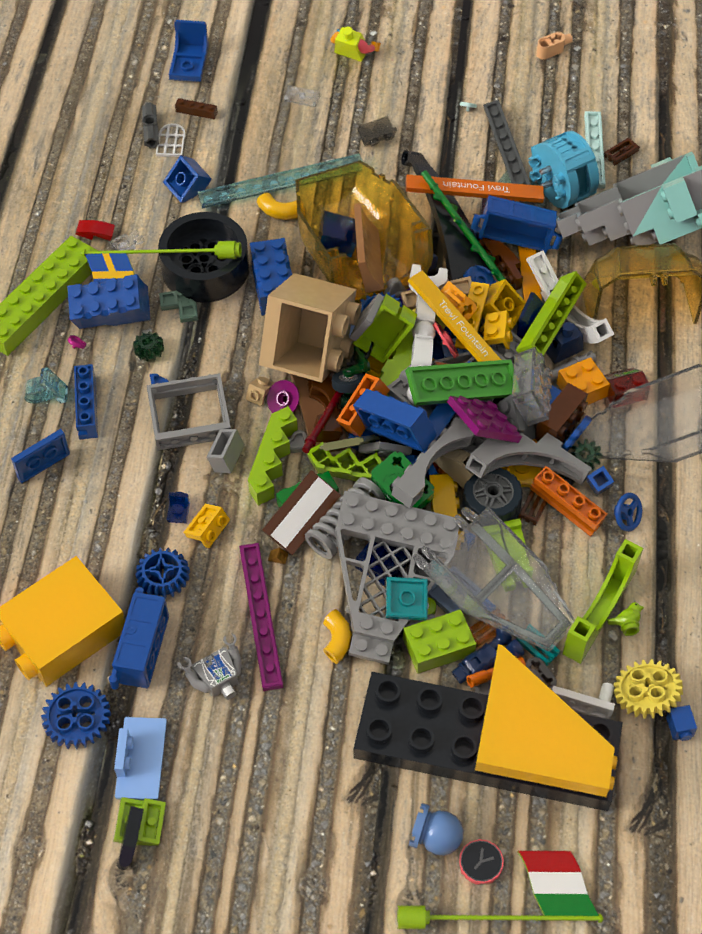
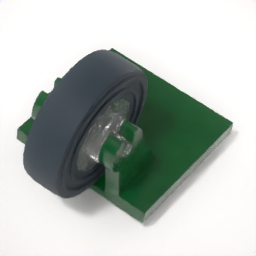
(348, 379)

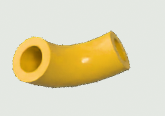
(277, 209)
(340, 634)

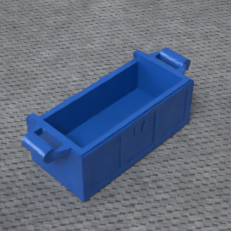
(517, 224)
(140, 641)

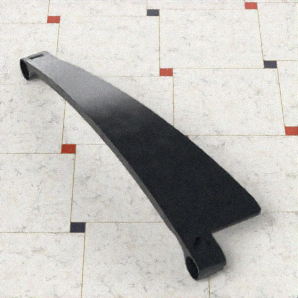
(454, 242)

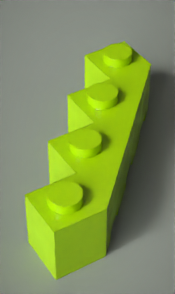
(398, 361)
(272, 448)
(344, 464)

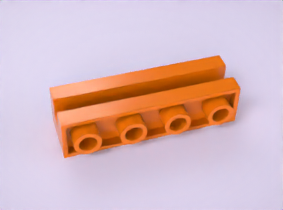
(568, 501)

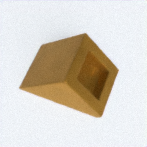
(278, 555)

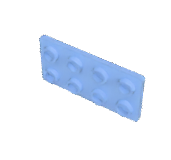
(140, 758)

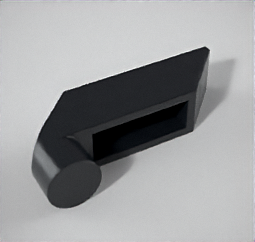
(130, 838)

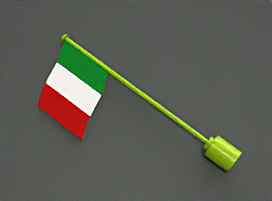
(555, 885)

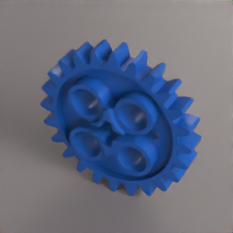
(76, 732)

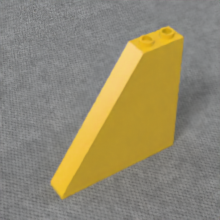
(538, 736)

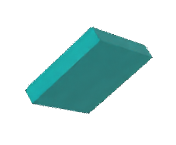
(406, 598)

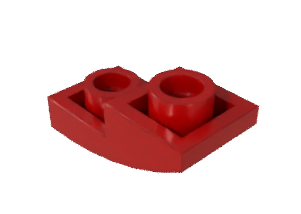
(96, 228)

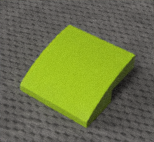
(150, 824)

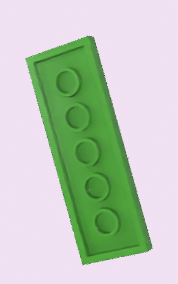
(471, 380)

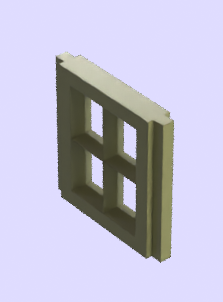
(349, 442)

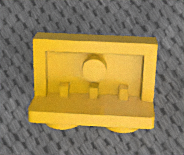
(498, 328)

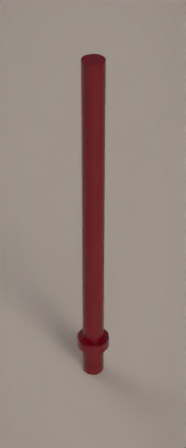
(311, 441)

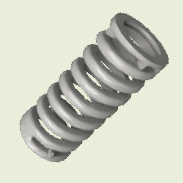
(327, 537)

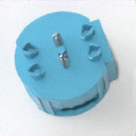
(565, 169)

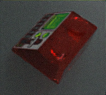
(623, 381)

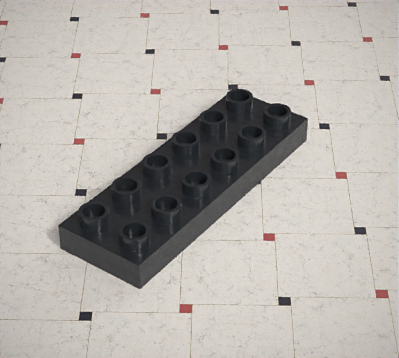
(440, 733)

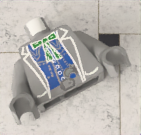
(216, 672)

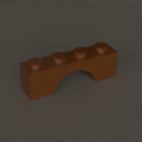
(323, 393)

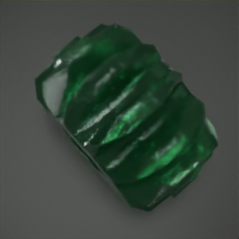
(148, 346)
(591, 448)

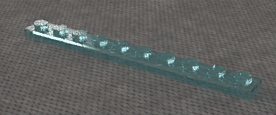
(267, 183)

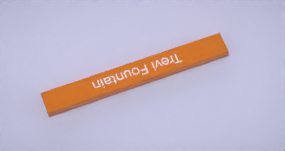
(477, 188)

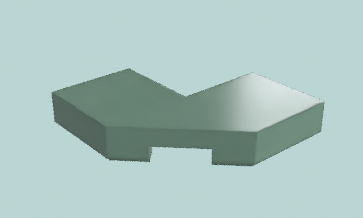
(175, 300)

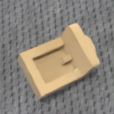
(258, 390)

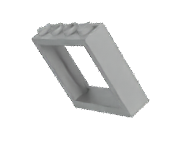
(182, 387)

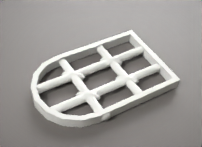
(174, 145)

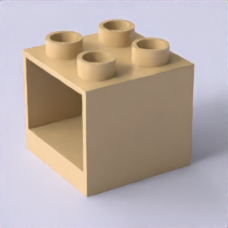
(308, 327)

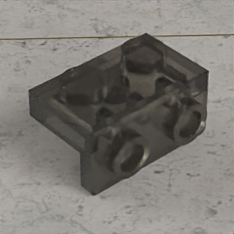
(376, 131)

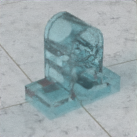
(45, 387)

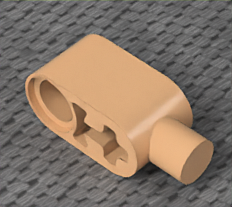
(552, 45)

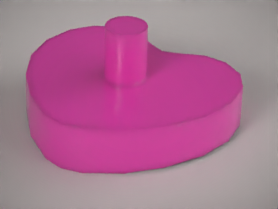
(75, 341)

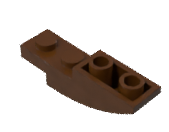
(504, 259)

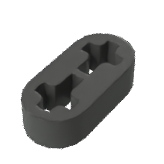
(544, 672)

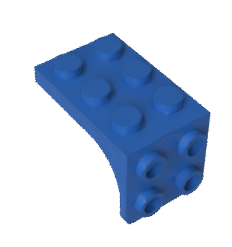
(189, 50)

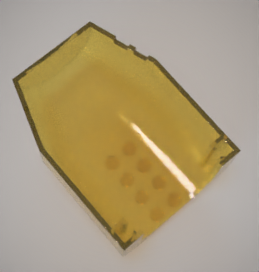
(402, 229)

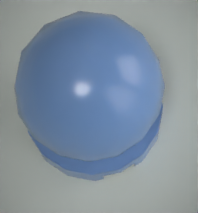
(438, 831)

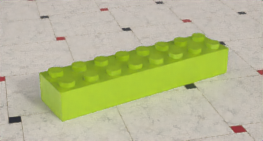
(42, 293)

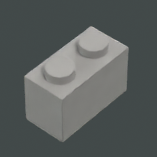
(225, 450)

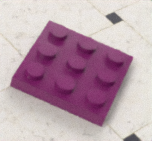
(484, 419)

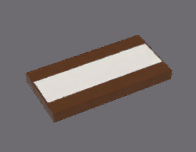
(300, 512)

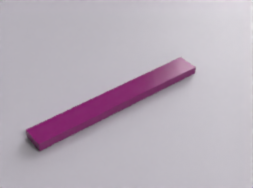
(261, 617)

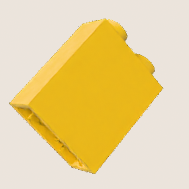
(59, 622)

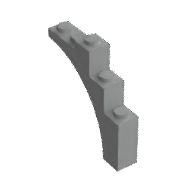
(546, 452)

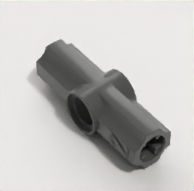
(150, 125)

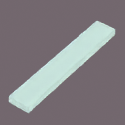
(594, 138)

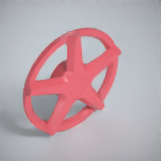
(446, 339)

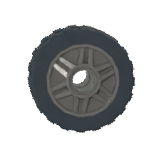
(495, 490)

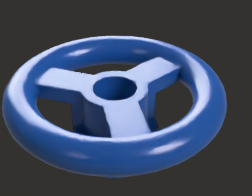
(625, 511)

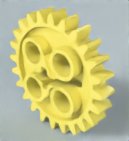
(648, 689)

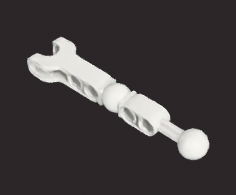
(423, 331)

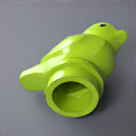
(628, 619)

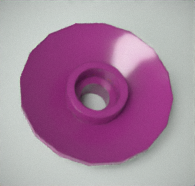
(278, 393)

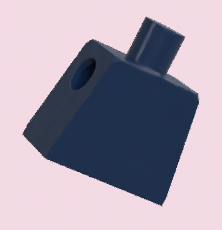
(566, 343)

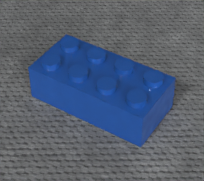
(395, 419)

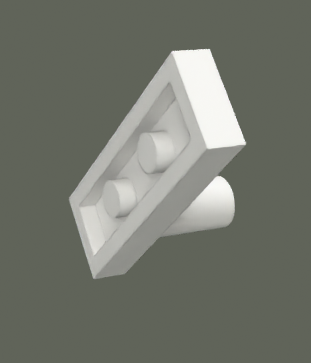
(589, 705)

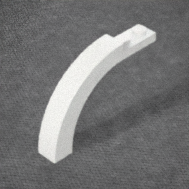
(592, 329)

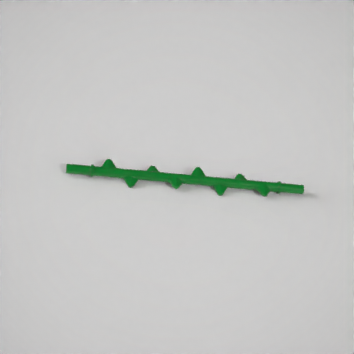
(452, 209)

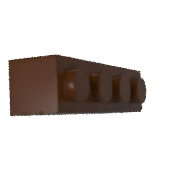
(196, 108)

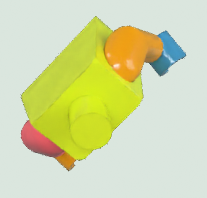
(352, 44)

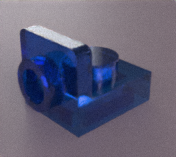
(178, 507)

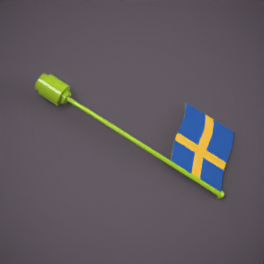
(117, 263)

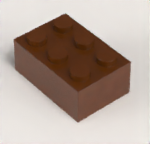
(564, 414)

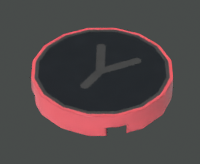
(481, 862)

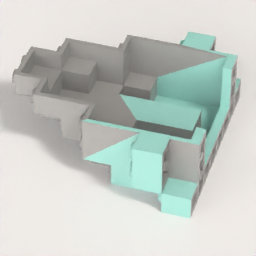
(649, 205)

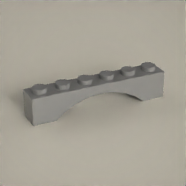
(411, 485)

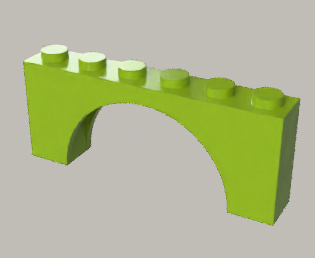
(586, 629)

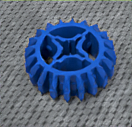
(173, 576)

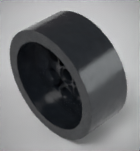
(202, 274)

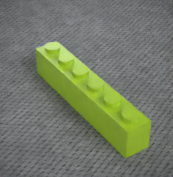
(553, 313)

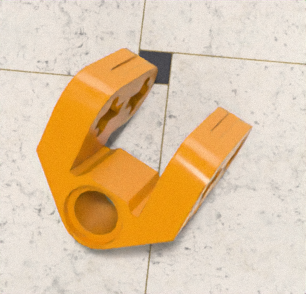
(459, 300)

